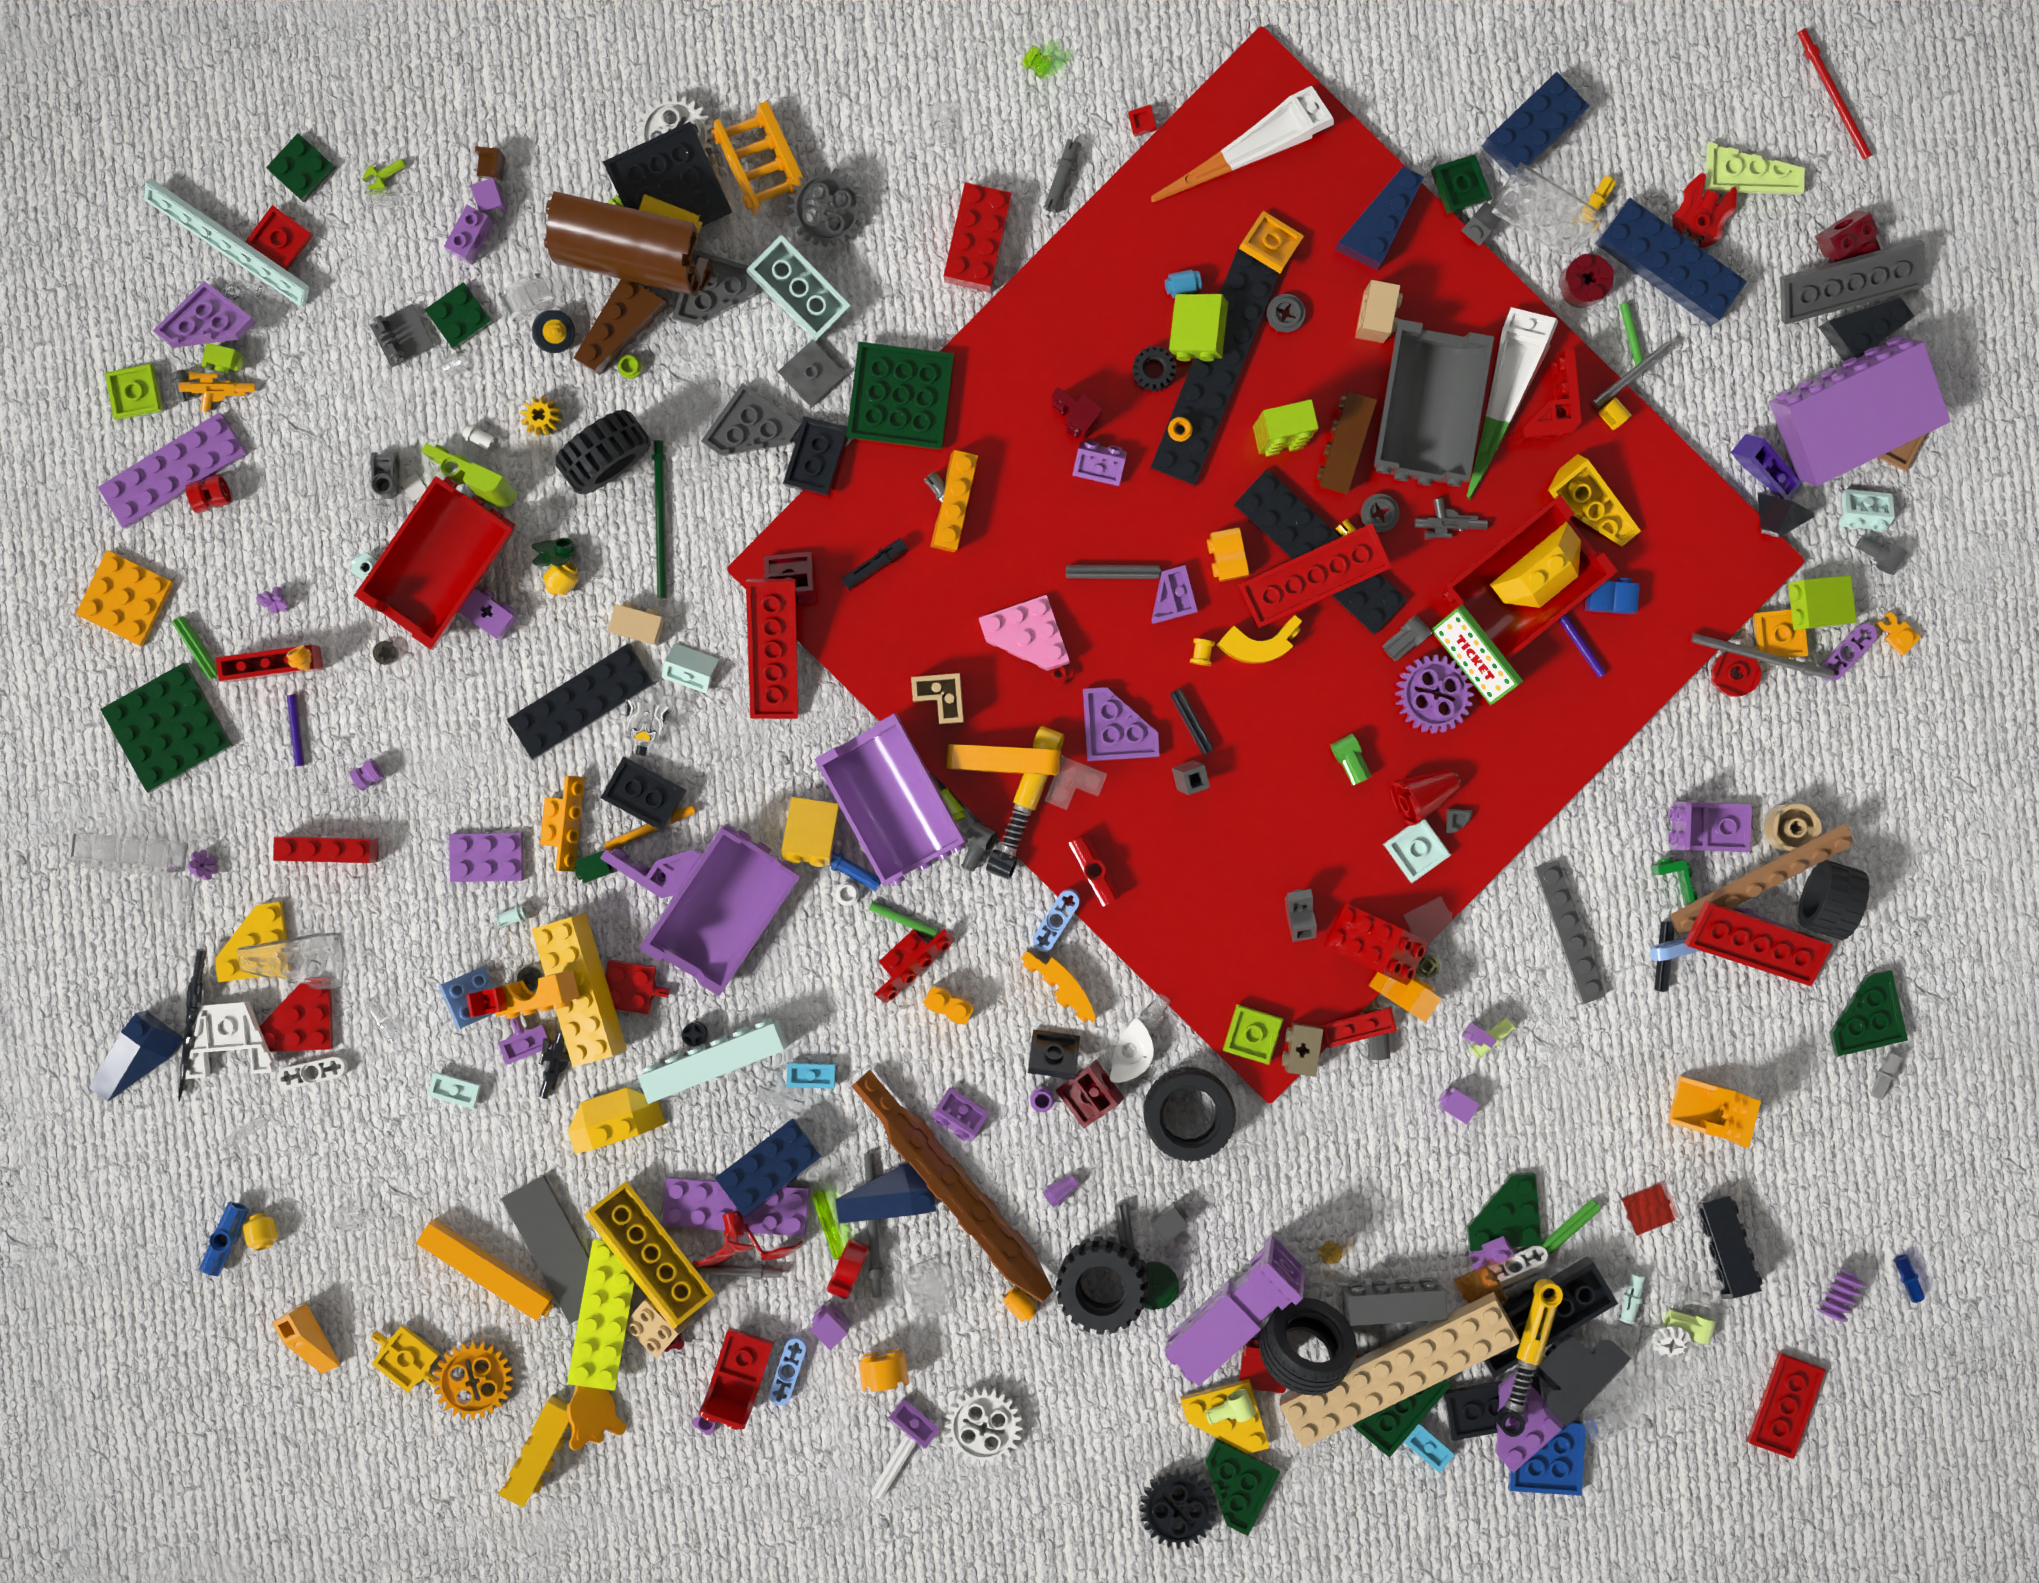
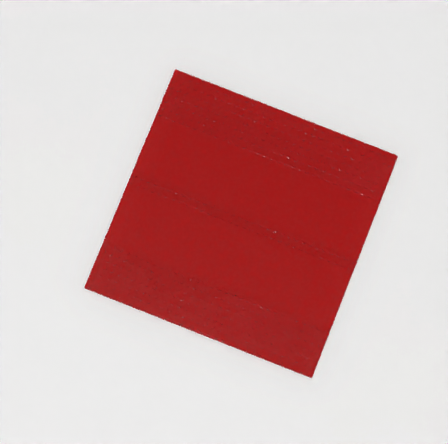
(1213, 867)

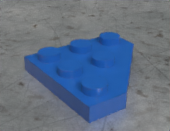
(1556, 1466)

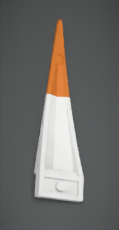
(1284, 127)

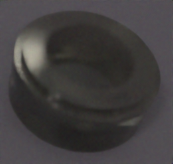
(385, 652)
(529, 976)

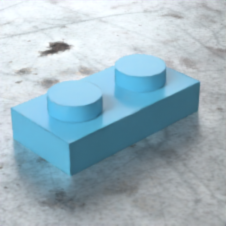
(811, 1075)
(1429, 1448)

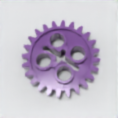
(1429, 715)

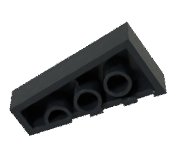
(1729, 1248)

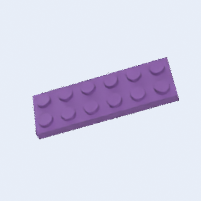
(168, 470)
(703, 1202)

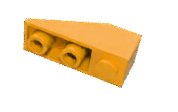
(304, 1337)

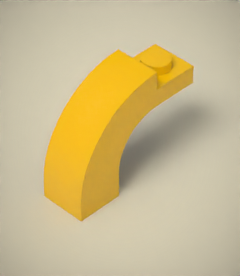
(1250, 651)

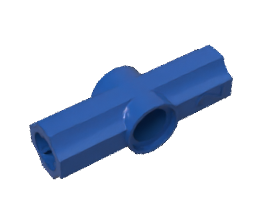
(218, 1251)

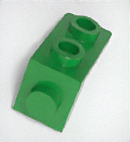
(1684, 872)

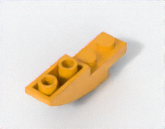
(1068, 991)

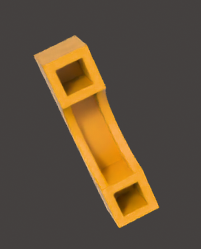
(954, 502)
(552, 990)

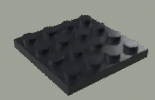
(672, 170)

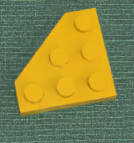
(262, 925)
(1244, 1436)

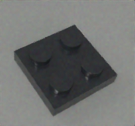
(1054, 1054)

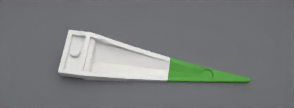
(1520, 354)

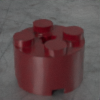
(1599, 277)

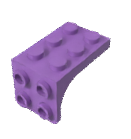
(1710, 826)

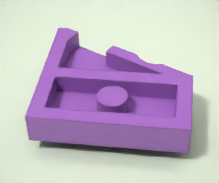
(1173, 596)

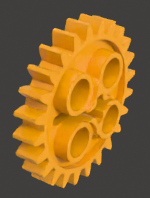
(452, 1385)

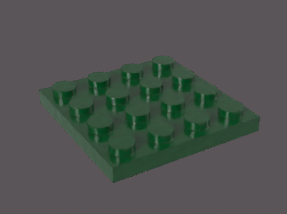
(900, 395)
(166, 727)

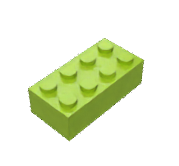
(1285, 428)

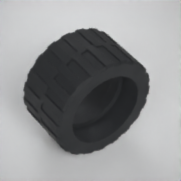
(1834, 900)

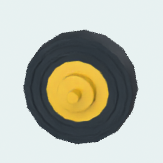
(553, 331)

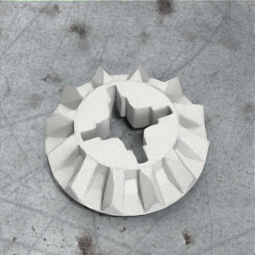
(1663, 1337)

